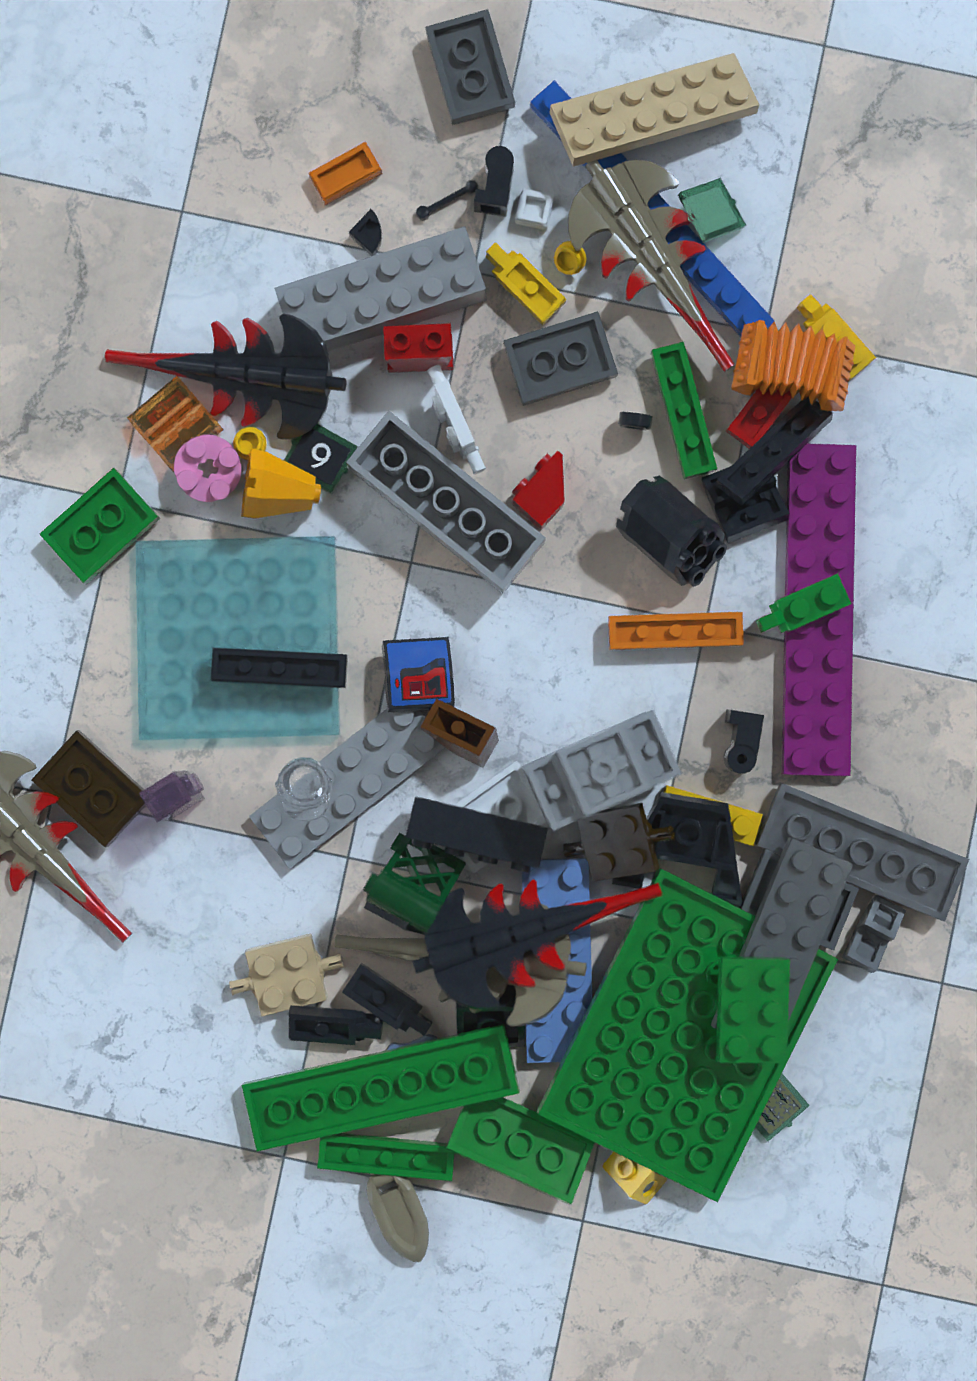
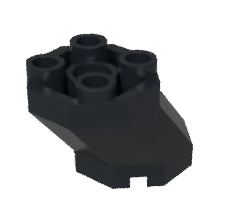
(671, 531)

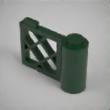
(408, 896)

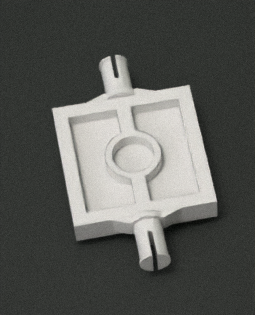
(457, 430)

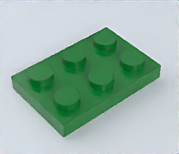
(99, 526)
(753, 1009)

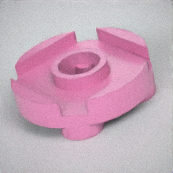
(224, 458)

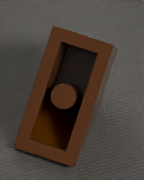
(461, 732)

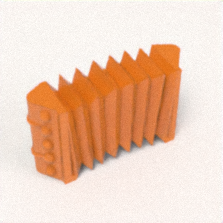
(794, 363)

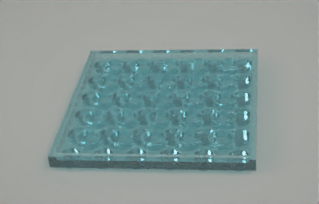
(234, 597)

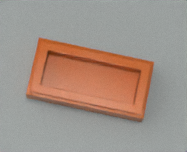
(345, 173)

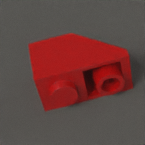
(544, 493)

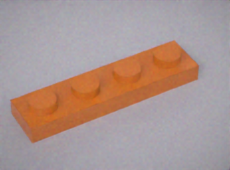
(675, 630)

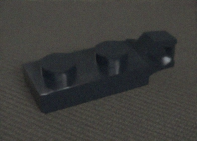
(386, 1001)
(332, 1025)

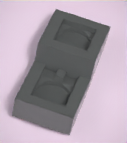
(873, 932)

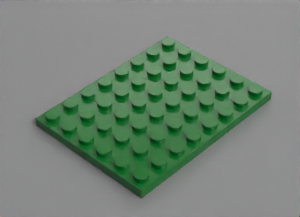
(646, 1050)

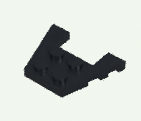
(700, 839)

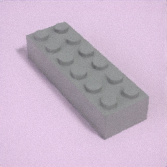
(387, 289)
(445, 502)

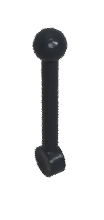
(423, 212)

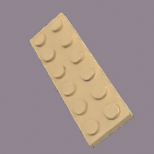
(653, 109)

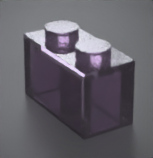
(173, 795)

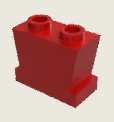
(418, 347)

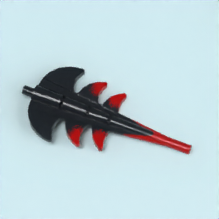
(295, 377)
(465, 950)

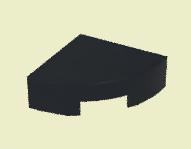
(368, 233)

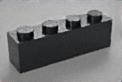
(477, 833)

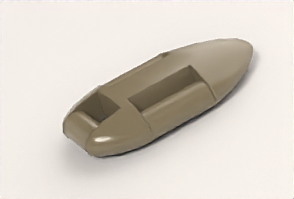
(399, 1215)

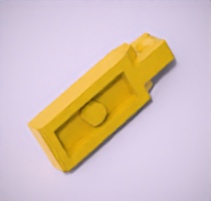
(525, 283)
(828, 319)

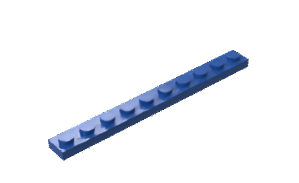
(702, 271)

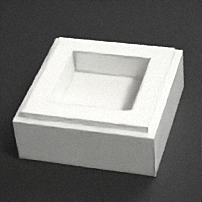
(534, 209)

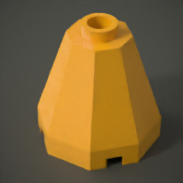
(276, 487)

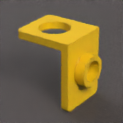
(633, 1177)

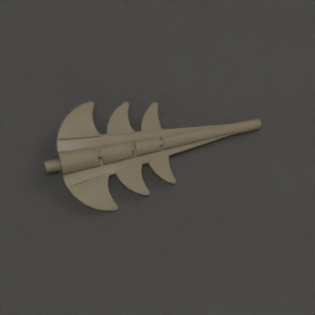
(530, 1003)

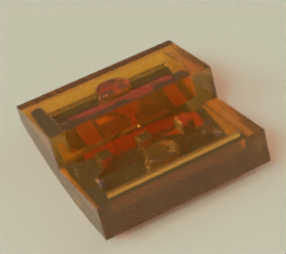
(172, 419)

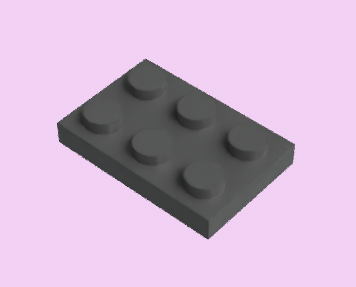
(470, 67)
(560, 358)
(760, 882)

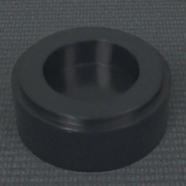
(635, 420)

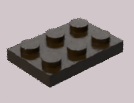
(91, 788)

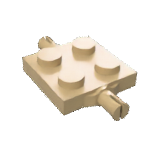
(286, 974)

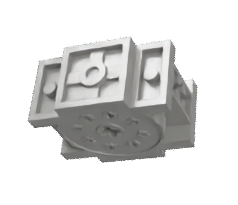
(601, 770)

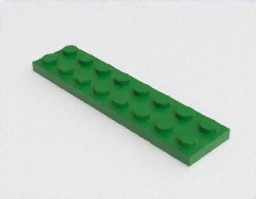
(380, 1087)

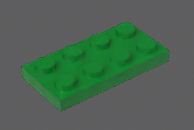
(522, 1146)

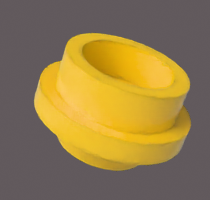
(568, 259)
(248, 439)

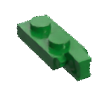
(806, 605)

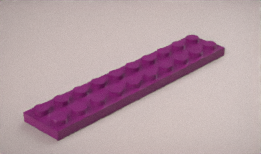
(820, 652)

